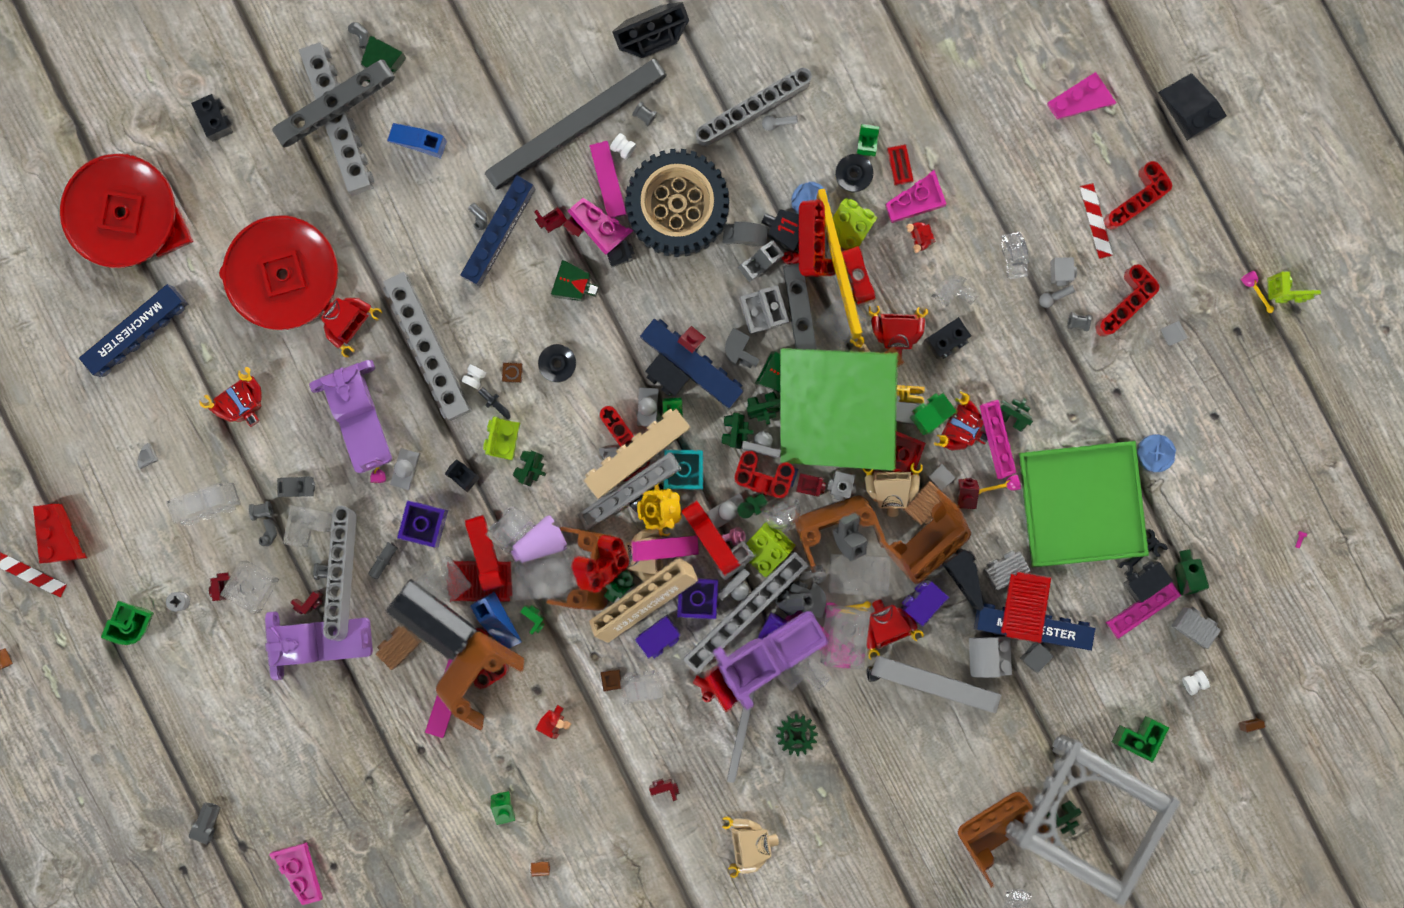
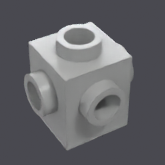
(847, 480)

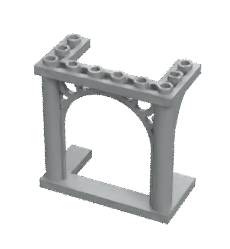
(1027, 836)

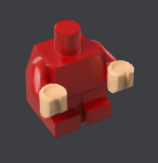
(922, 234)
(551, 722)

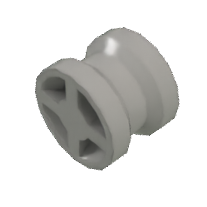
(182, 600)

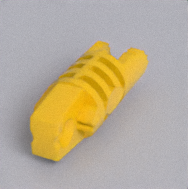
(905, 391)

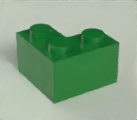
(933, 414)
(1144, 742)

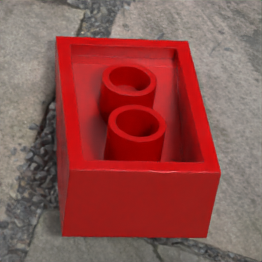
(907, 452)
(719, 687)

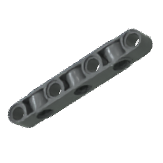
(319, 111)
(799, 307)

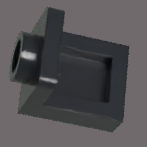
(462, 475)

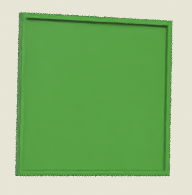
(838, 408)
(1083, 504)

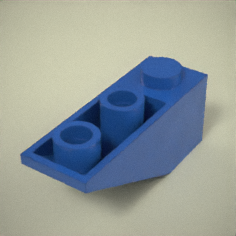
(418, 139)
(495, 620)

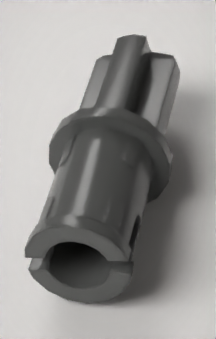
(382, 560)

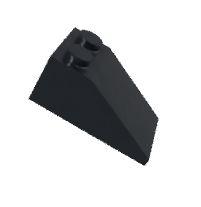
(1192, 106)
(965, 575)

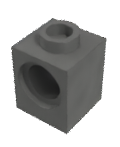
(1037, 656)

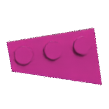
(1084, 96)
(918, 199)
(601, 228)
(298, 868)

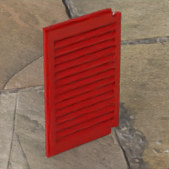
(475, 592)
(1026, 606)

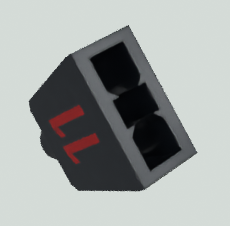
(783, 228)

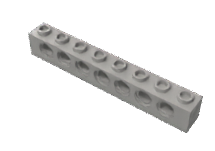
(357, 184)
(392, 288)
(745, 611)

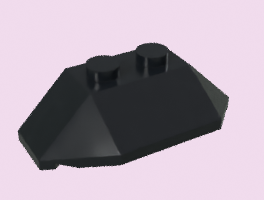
(652, 30)

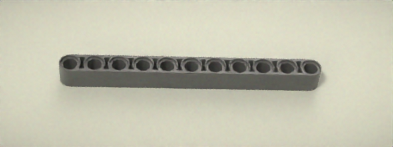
(575, 124)

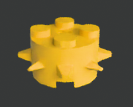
(659, 509)

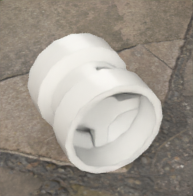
(623, 146)
(474, 376)
(1196, 682)

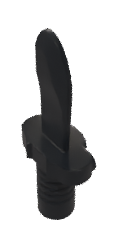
(492, 400)

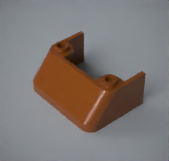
(822, 518)
(933, 543)
(581, 598)
(478, 653)
(988, 830)

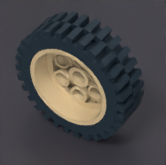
(662, 174)

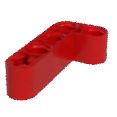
(1136, 201)
(812, 240)
(1125, 304)
(623, 439)
(710, 538)
(484, 553)

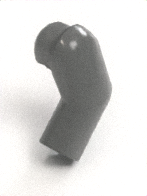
(361, 32)
(481, 216)
(270, 534)

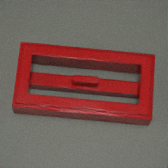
(892, 165)

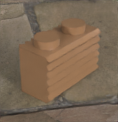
(921, 506)
(398, 647)

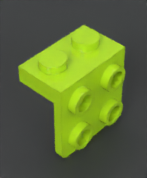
(852, 223)

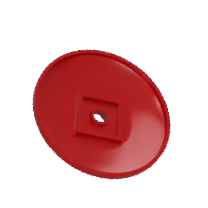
(92, 204)
(253, 269)

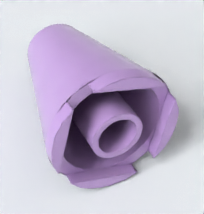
(539, 542)

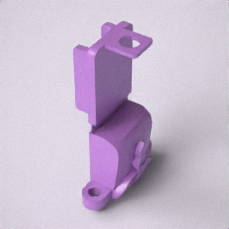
(356, 414)
(308, 644)
(767, 658)

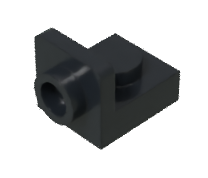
(620, 254)

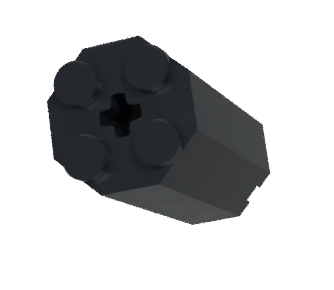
(431, 619)

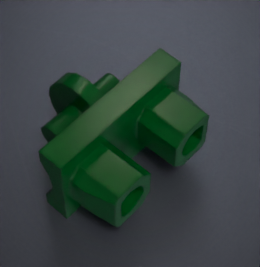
(765, 410)
(1023, 419)
(739, 430)
(532, 468)
(751, 506)
(619, 586)
(1071, 813)

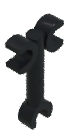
(1153, 544)

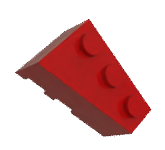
(54, 535)

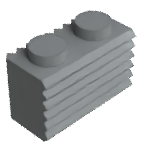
(1000, 571)
(1196, 627)

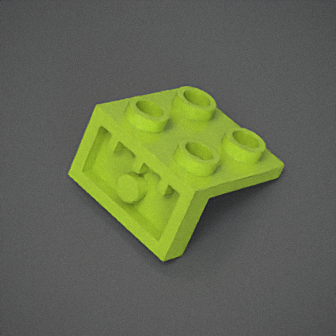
(1280, 291)
(501, 438)
(770, 548)

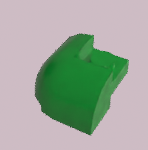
(127, 624)

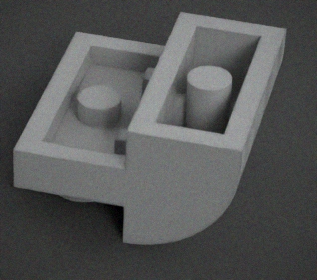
(764, 309)
(990, 656)

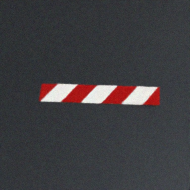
(1096, 220)
(31, 575)

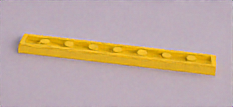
(840, 269)

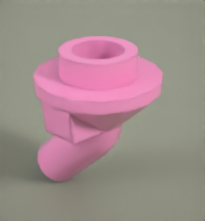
(736, 536)

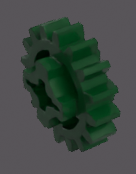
(788, 744)

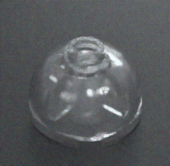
(782, 514)

